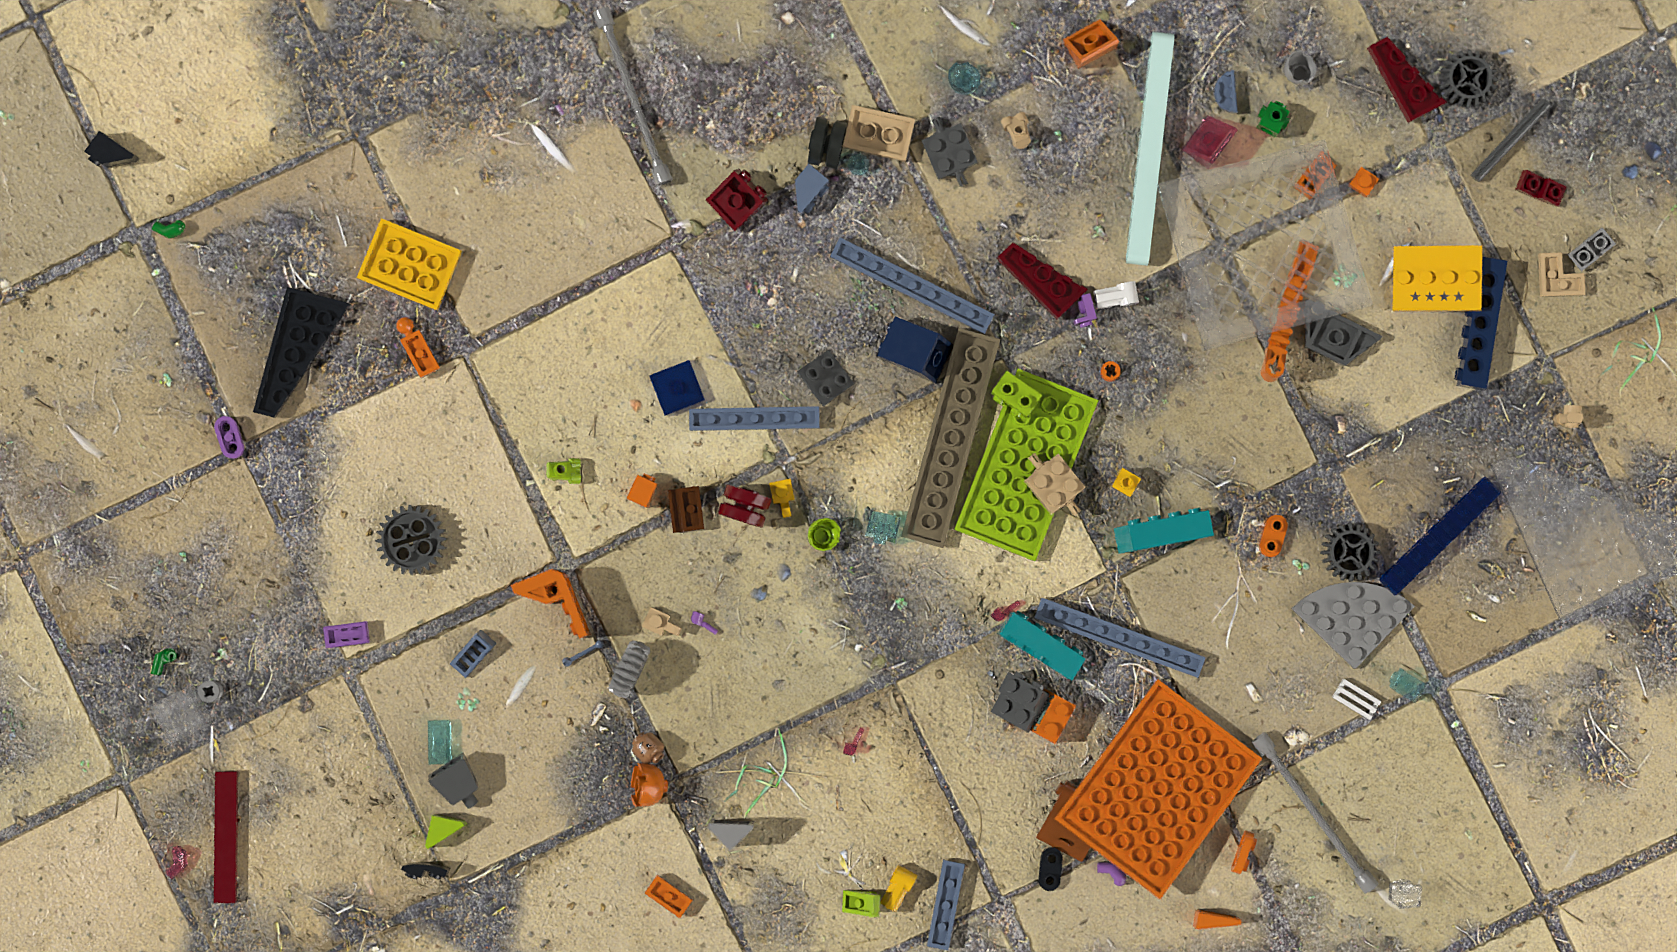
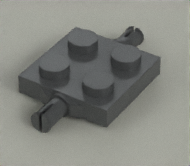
(949, 151)

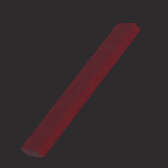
(225, 836)

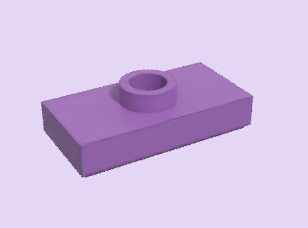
(346, 634)

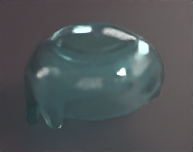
(963, 78)

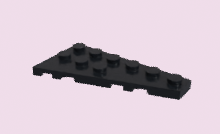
(300, 334)

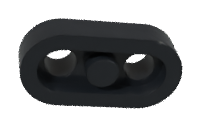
(1050, 868)

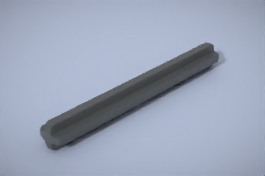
(1510, 140)

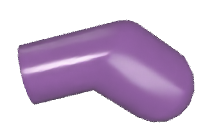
(1118, 875)

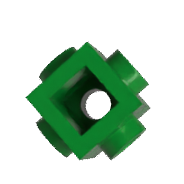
(1268, 123)

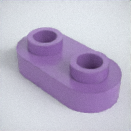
(229, 438)

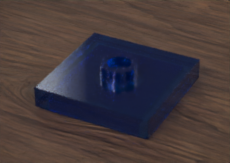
(677, 388)

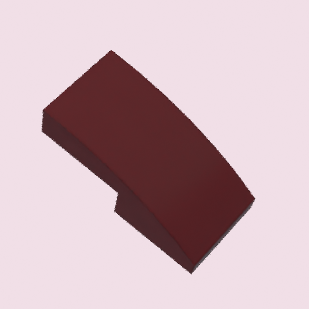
(1541, 188)

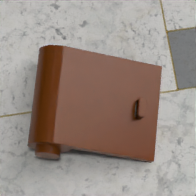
(1053, 832)

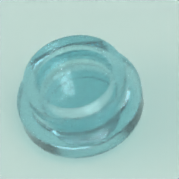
(858, 164)

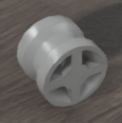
(214, 690)

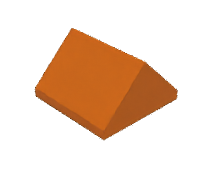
(1090, 43)

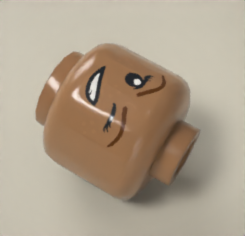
(648, 748)

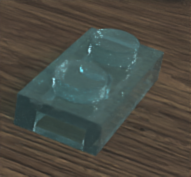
(439, 741)

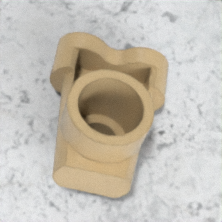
(1017, 129)
(1571, 417)

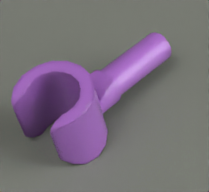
(697, 618)

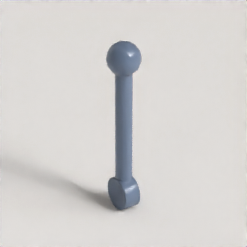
(568, 661)

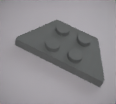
(1338, 339)

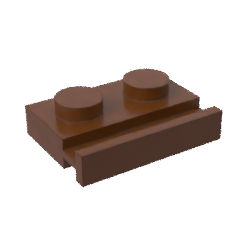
(686, 509)

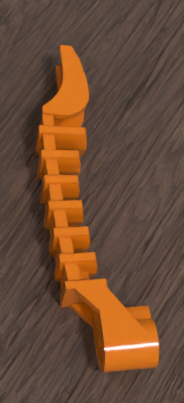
(1279, 340)

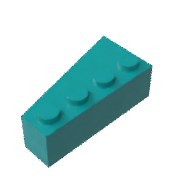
(1041, 645)

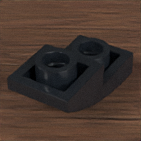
(418, 869)

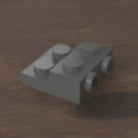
(1020, 701)

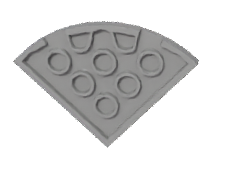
(1352, 617)

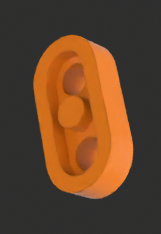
(1272, 535)
(1246, 845)

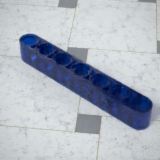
(1440, 536)

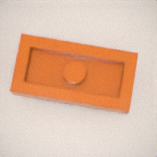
(668, 896)

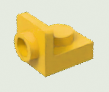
(1126, 482)

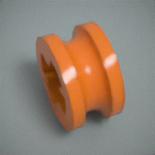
(1116, 370)

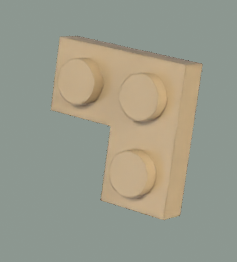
(1554, 282)

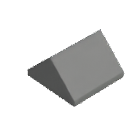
(730, 832)

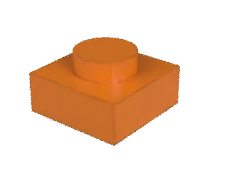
(1363, 182)

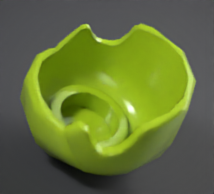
(824, 534)

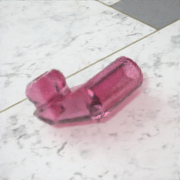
(179, 862)

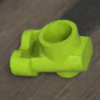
(569, 470)

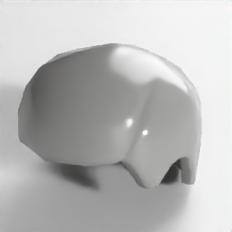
(1300, 68)

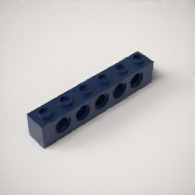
(1478, 379)

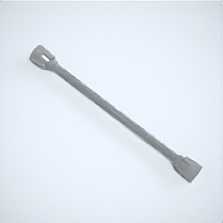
(605, 21)
(1363, 877)

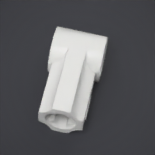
(1123, 295)

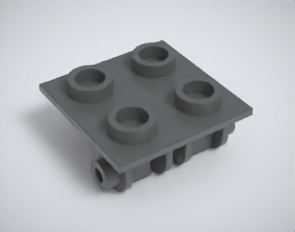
(825, 378)

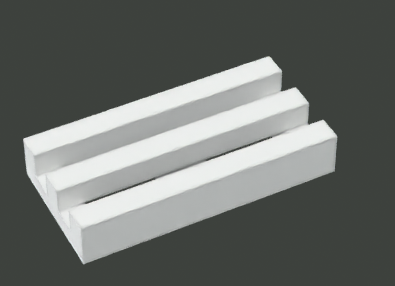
(1372, 709)

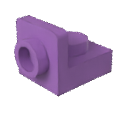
(1087, 308)

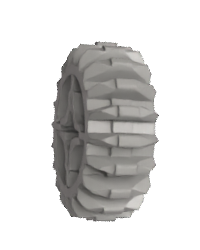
(629, 669)

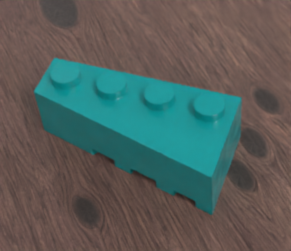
(1163, 531)

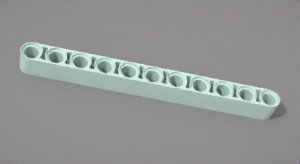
(1150, 148)

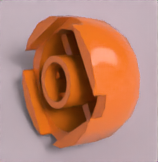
(648, 785)

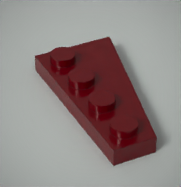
(1406, 85)
(1048, 286)

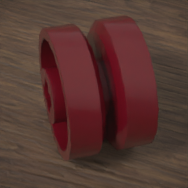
(745, 503)

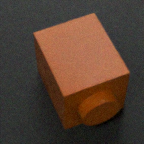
(643, 490)

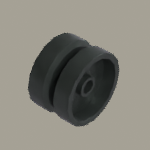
(825, 142)

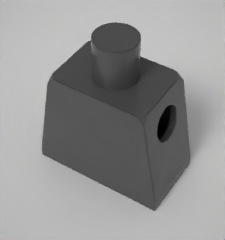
(456, 781)

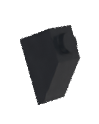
(108, 152)

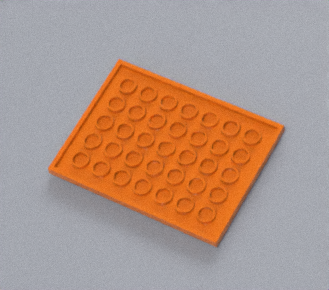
(1158, 789)

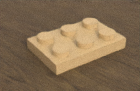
(878, 133)

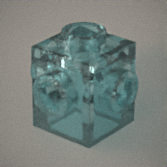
(882, 527)

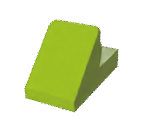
(861, 903)

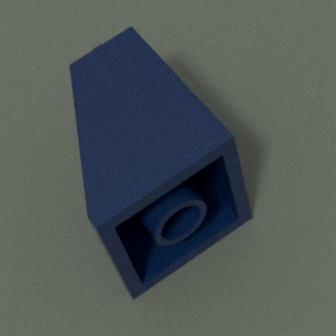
(915, 349)

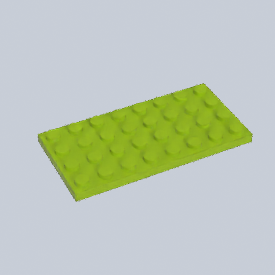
(1000, 503)

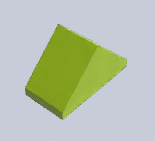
(442, 827)

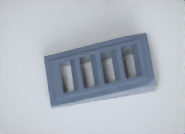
(482, 637)

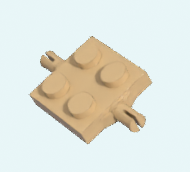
(1054, 484)

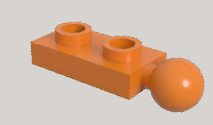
(417, 348)

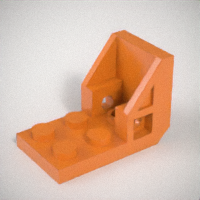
(540, 589)

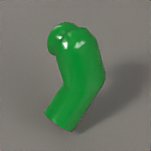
(169, 231)
(162, 658)

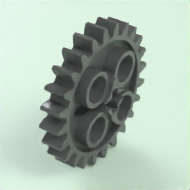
(416, 558)

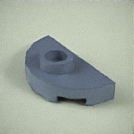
(1226, 92)

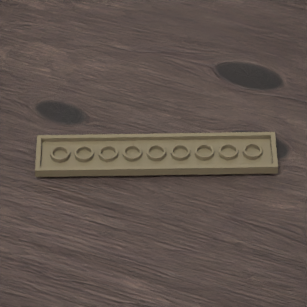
(950, 438)

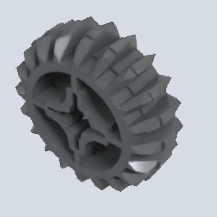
(1473, 85)
(1344, 544)

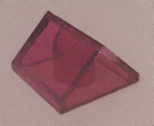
(1209, 141)

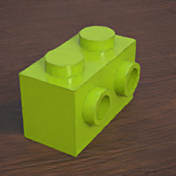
(1016, 395)

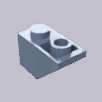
(808, 187)

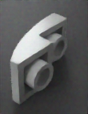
(1591, 249)

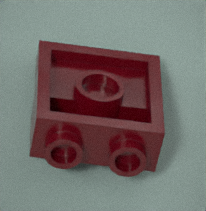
(737, 198)

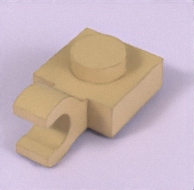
(659, 622)

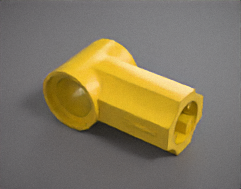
(900, 884)

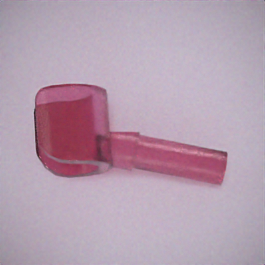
(999, 614)
(850, 749)

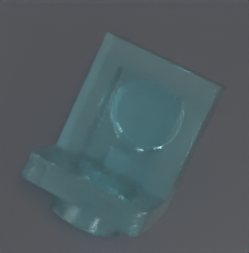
(1406, 685)

